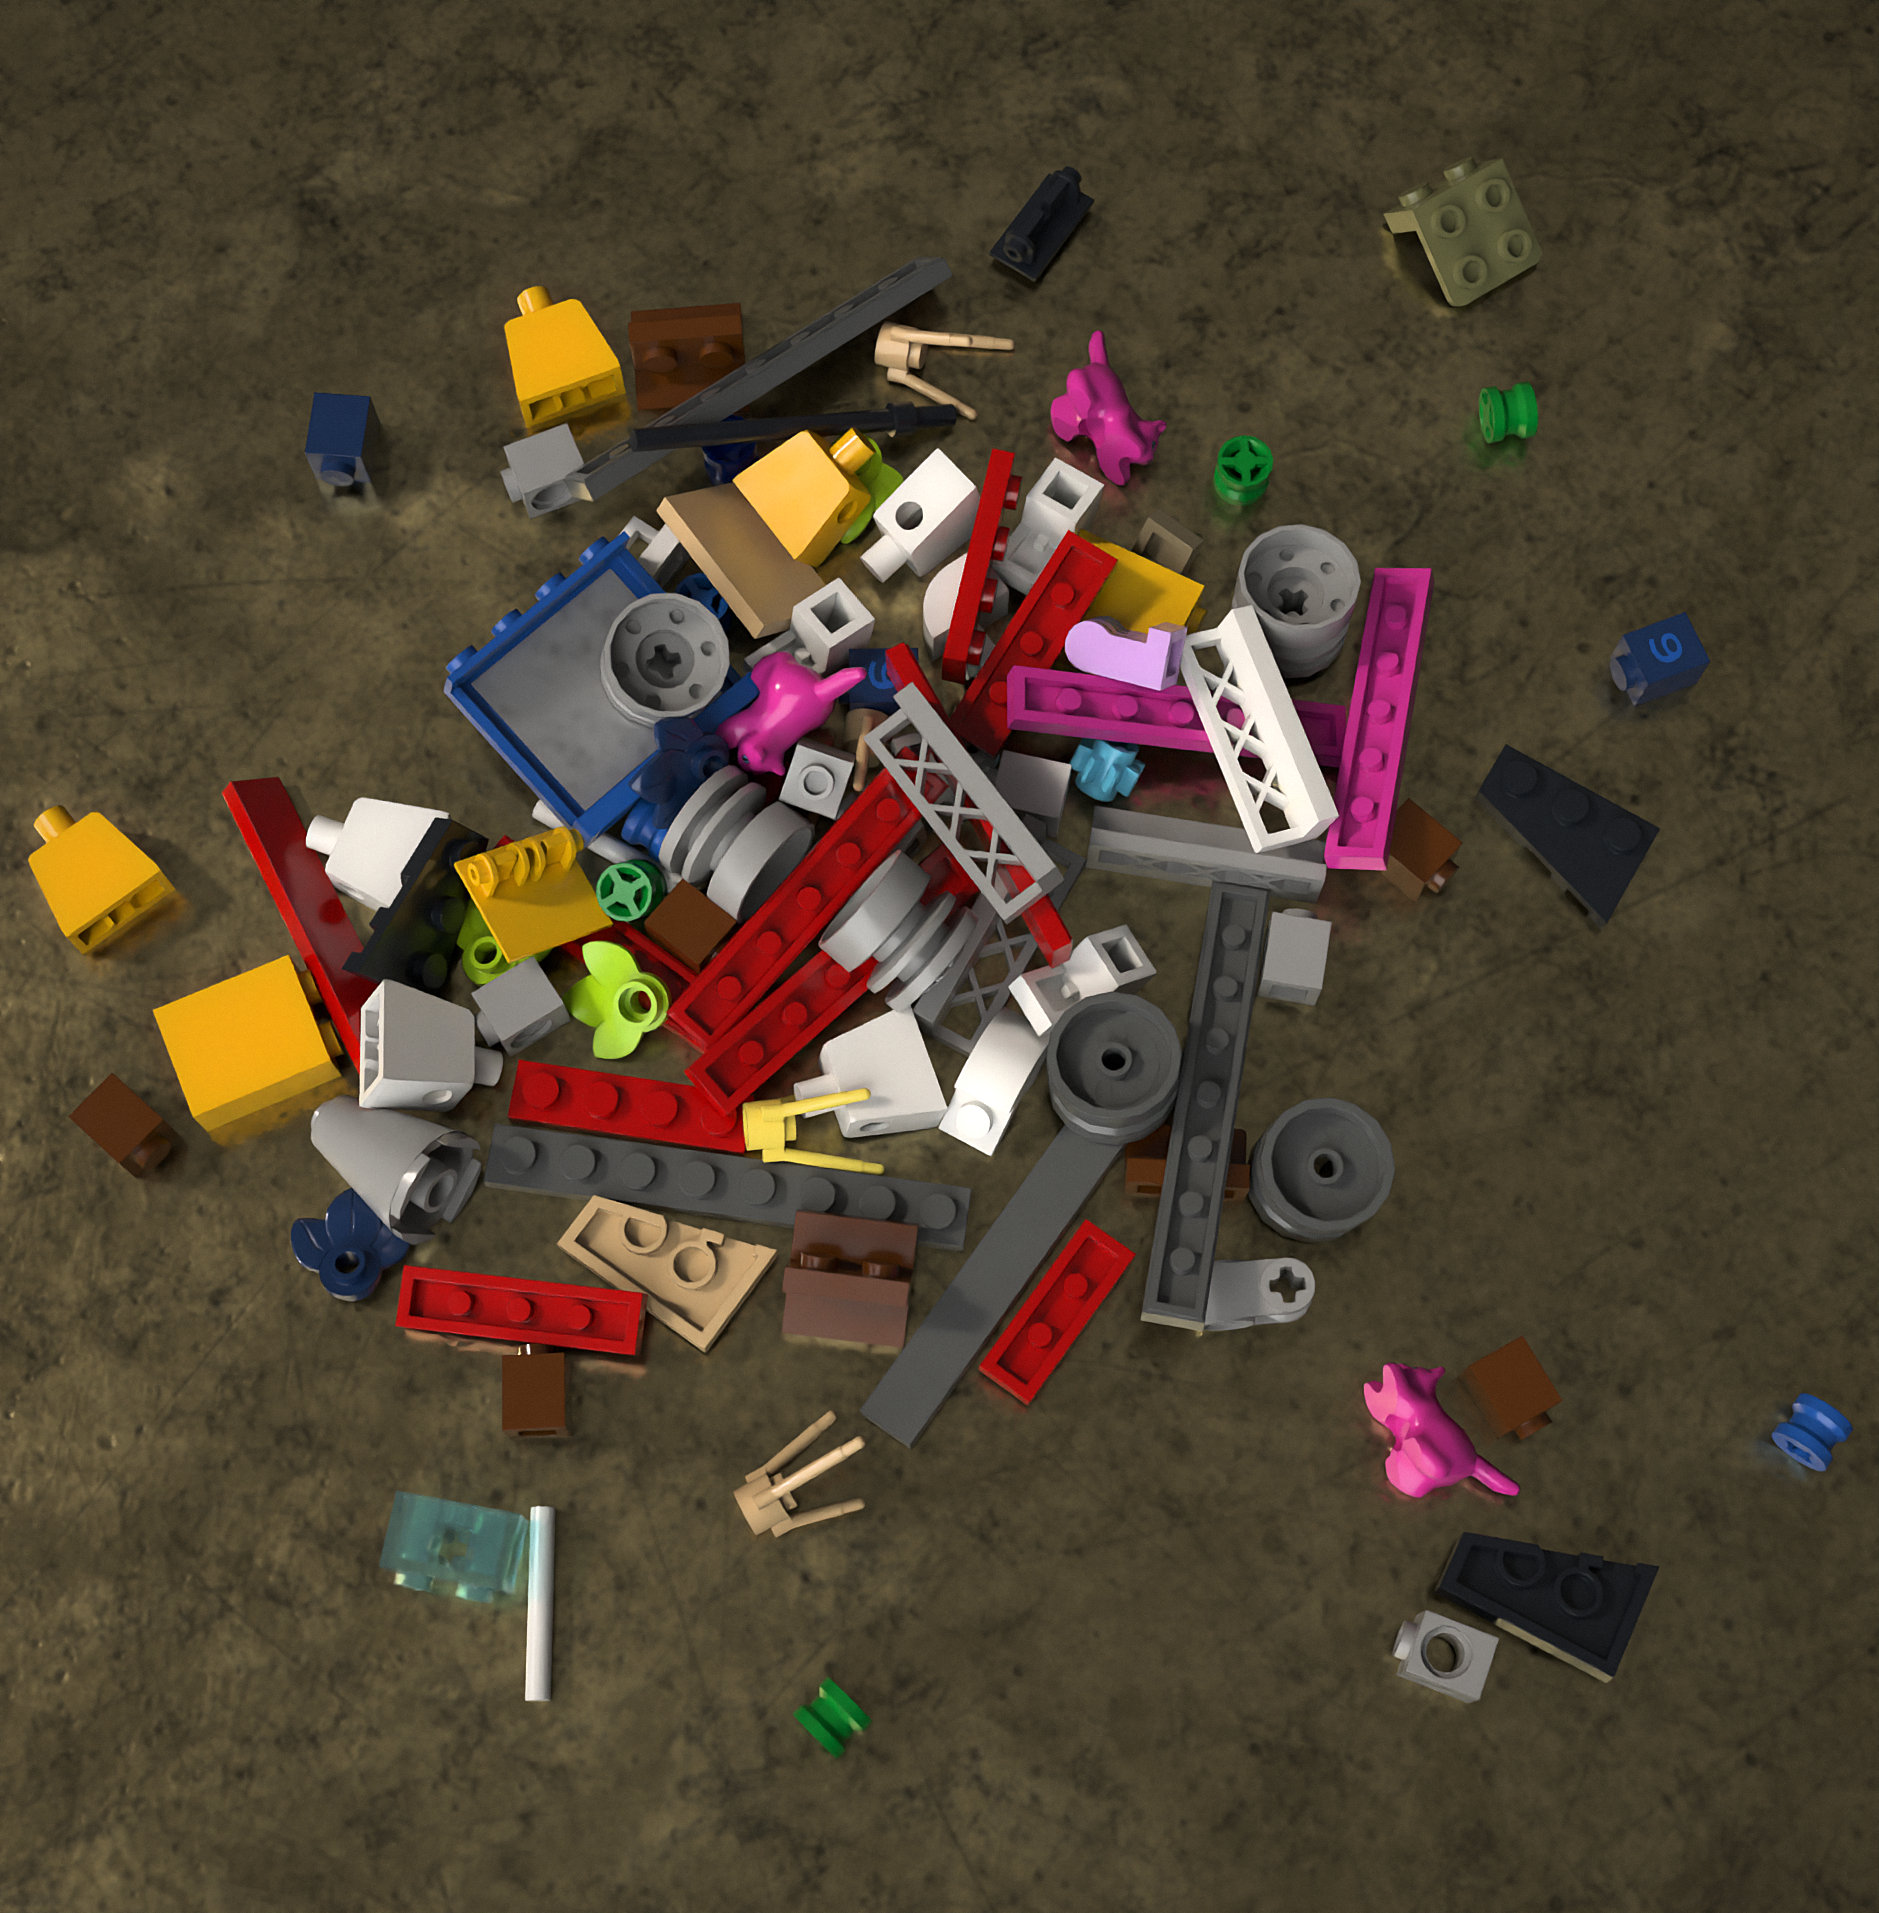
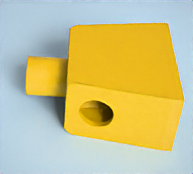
(559, 358)
(809, 491)
(93, 876)

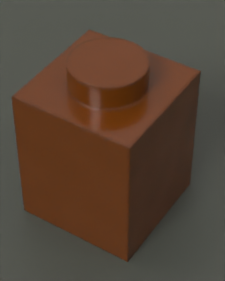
(1420, 852)
(690, 926)
(124, 1126)
(1512, 1390)
(536, 1393)

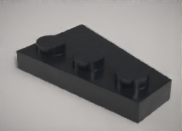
(1572, 830)
(422, 925)
(1552, 1599)

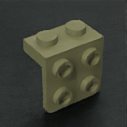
(1469, 228)

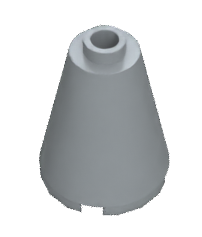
(398, 1164)

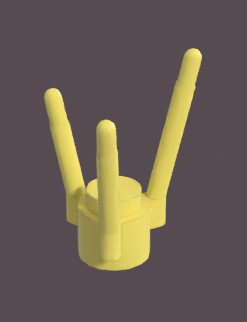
(773, 1122)

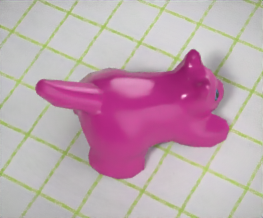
(1101, 411)
(789, 706)
(1429, 1444)

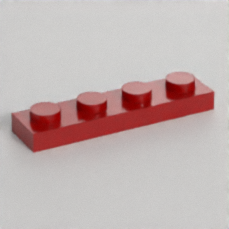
(976, 589)
(1033, 638)
(623, 1109)
(521, 1310)

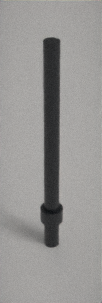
(895, 419)

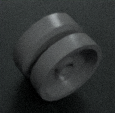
(1113, 1033)
(1352, 1176)

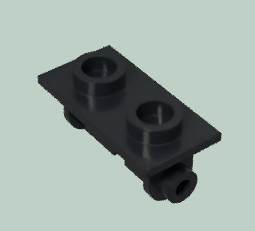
(1043, 224)

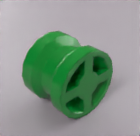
(1508, 412)
(1250, 459)
(618, 893)
(832, 1717)

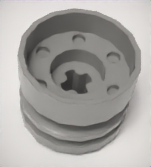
(1302, 594)
(683, 633)
(735, 842)
(899, 931)

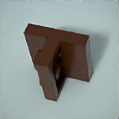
(683, 353)
(849, 1278)

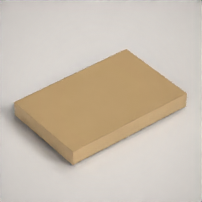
(740, 556)

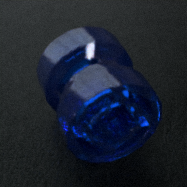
(722, 471)

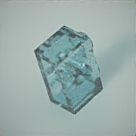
(424, 1522)

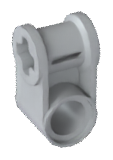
(1243, 1295)

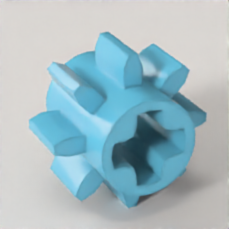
(1106, 768)

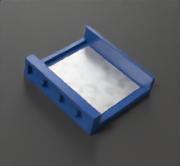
(543, 698)

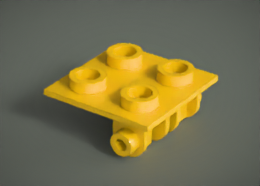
(534, 893)

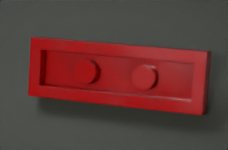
(1056, 1312)

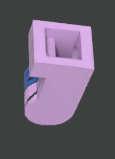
(1138, 658)

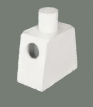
(924, 519)
(371, 847)
(419, 1051)
(891, 1063)

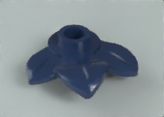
(679, 768)
(346, 1237)

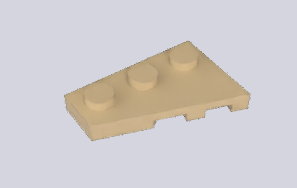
(690, 1273)

